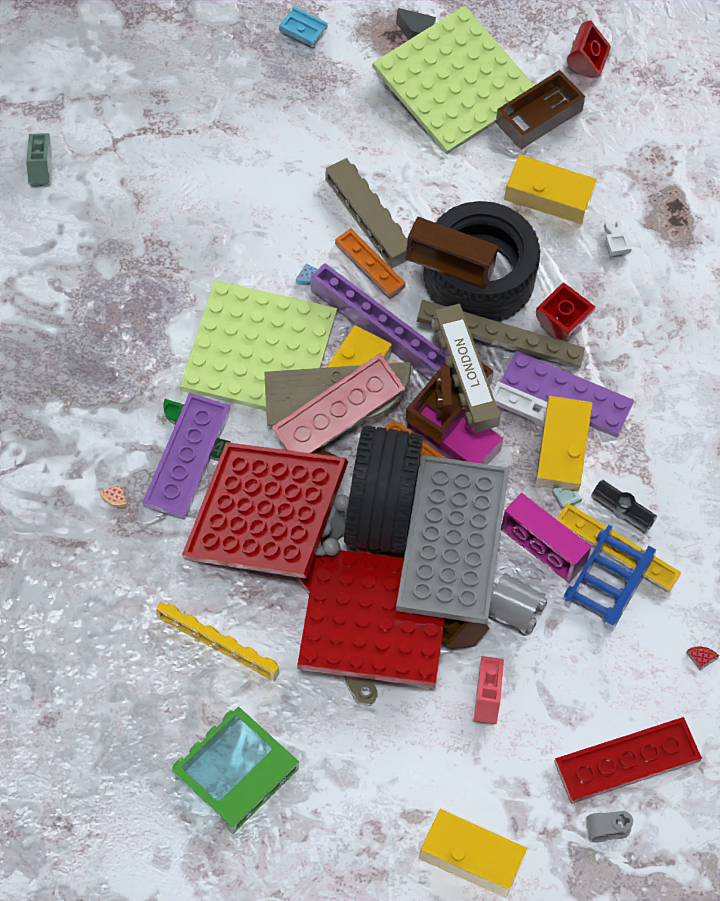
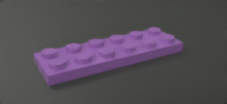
(544, 380)
(186, 455)

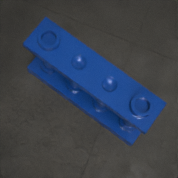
(621, 595)

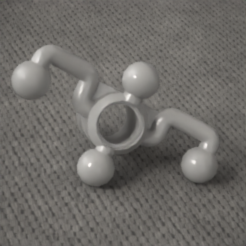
(334, 527)

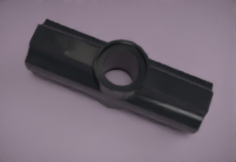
(634, 513)

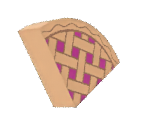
(114, 496)

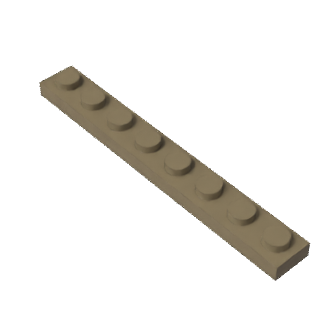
(512, 337)

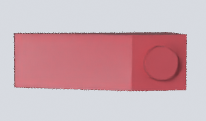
(489, 690)

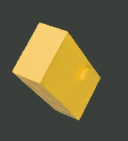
(550, 189)
(360, 348)
(563, 443)
(472, 853)

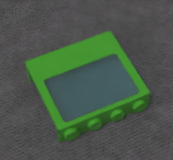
(236, 768)

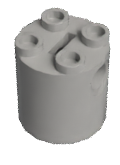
(516, 603)

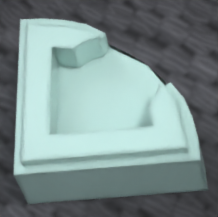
(566, 496)

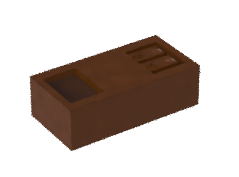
(539, 112)
(451, 252)
(428, 398)

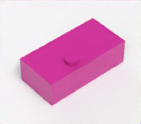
(462, 441)
(545, 537)

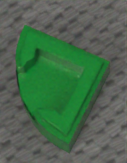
(172, 410)

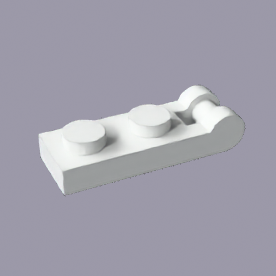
(520, 403)

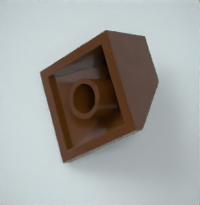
(462, 633)

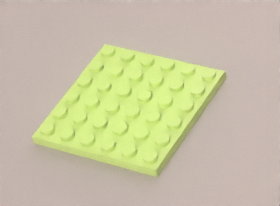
(453, 78)
(253, 334)

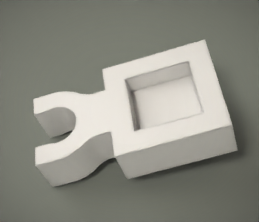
(616, 240)

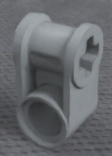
(606, 827)

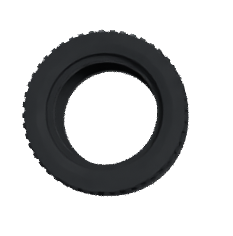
(514, 239)
(383, 489)

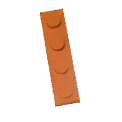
(370, 263)

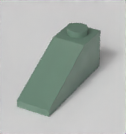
(38, 158)

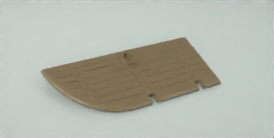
(294, 388)

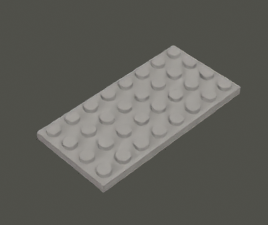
(453, 540)

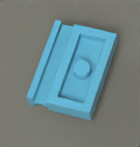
(303, 26)

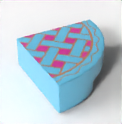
(305, 274)

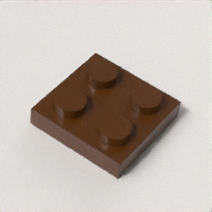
(443, 394)

